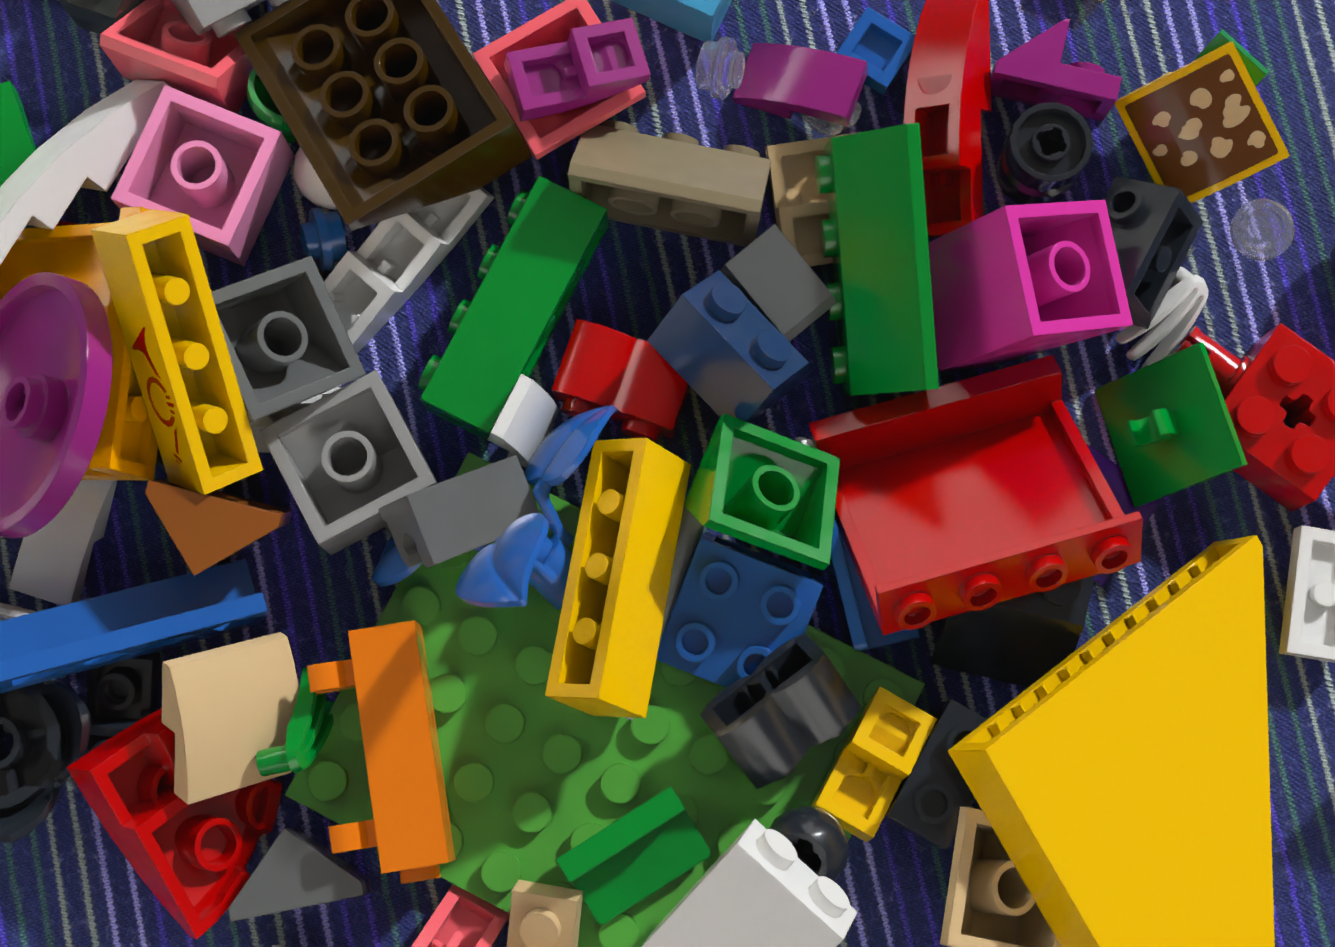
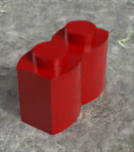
(621, 371)

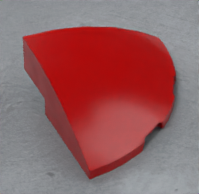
(182, 851)

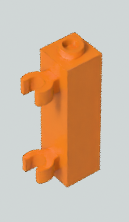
(399, 749)

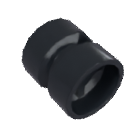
(1043, 154)

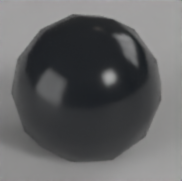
(816, 838)

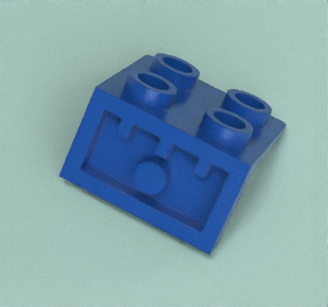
(735, 610)

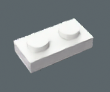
(1310, 596)

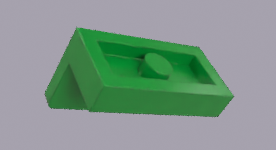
(634, 856)

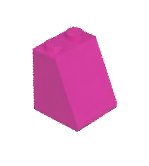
(1025, 283)

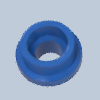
(323, 238)

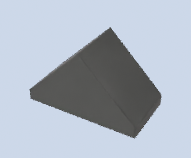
(779, 283)
(295, 876)

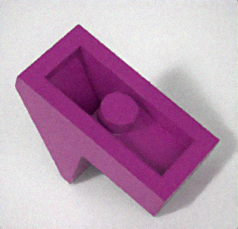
(1037, 76)

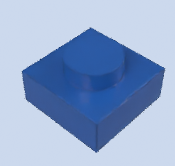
(880, 44)

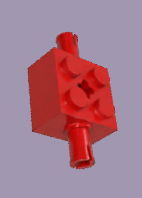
(1259, 390)

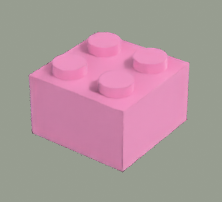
(209, 167)

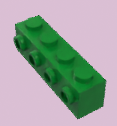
(515, 306)

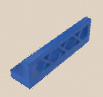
(127, 624)

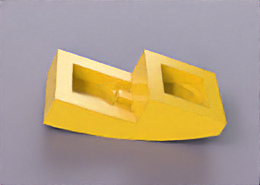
(874, 763)

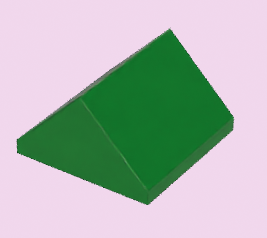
(767, 491)

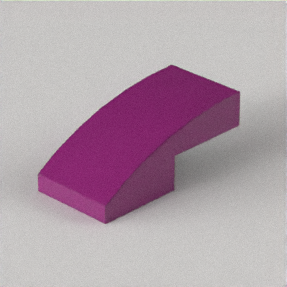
(578, 72)
(803, 81)

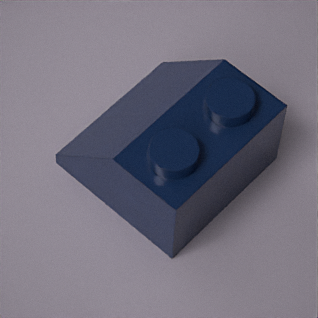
(728, 350)

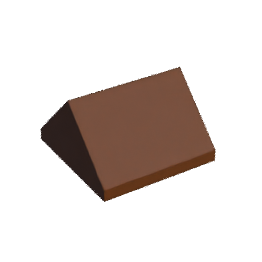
(211, 524)

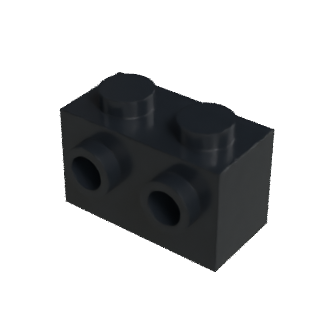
(1152, 236)

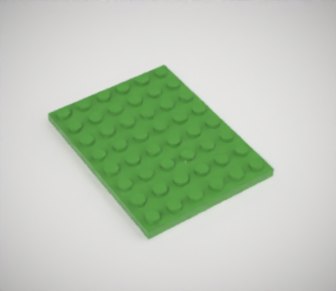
(543, 776)

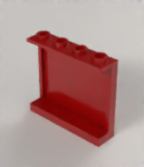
(972, 496)

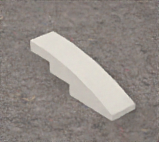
(78, 156)
(396, 261)

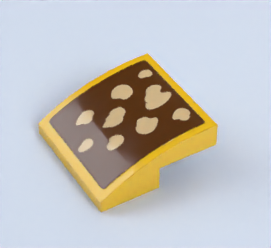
(1202, 125)

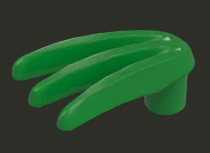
(304, 734)

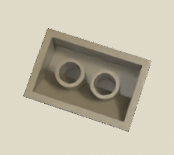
(671, 182)

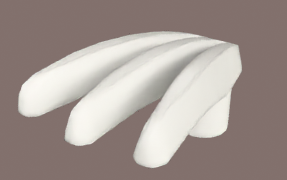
(1172, 321)

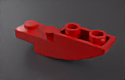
(946, 95)

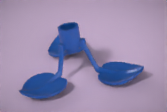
(523, 552)

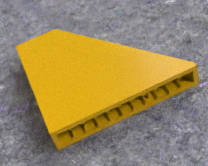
(1144, 770)

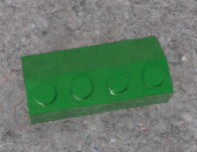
(878, 261)

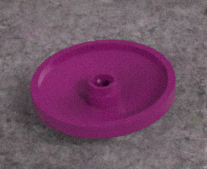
(50, 396)

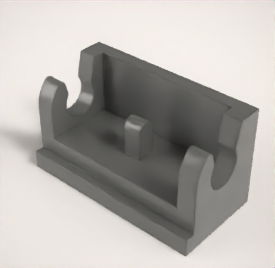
(459, 513)

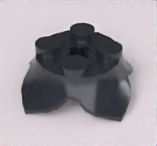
(49, 734)

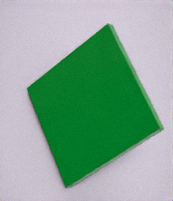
(1170, 425)

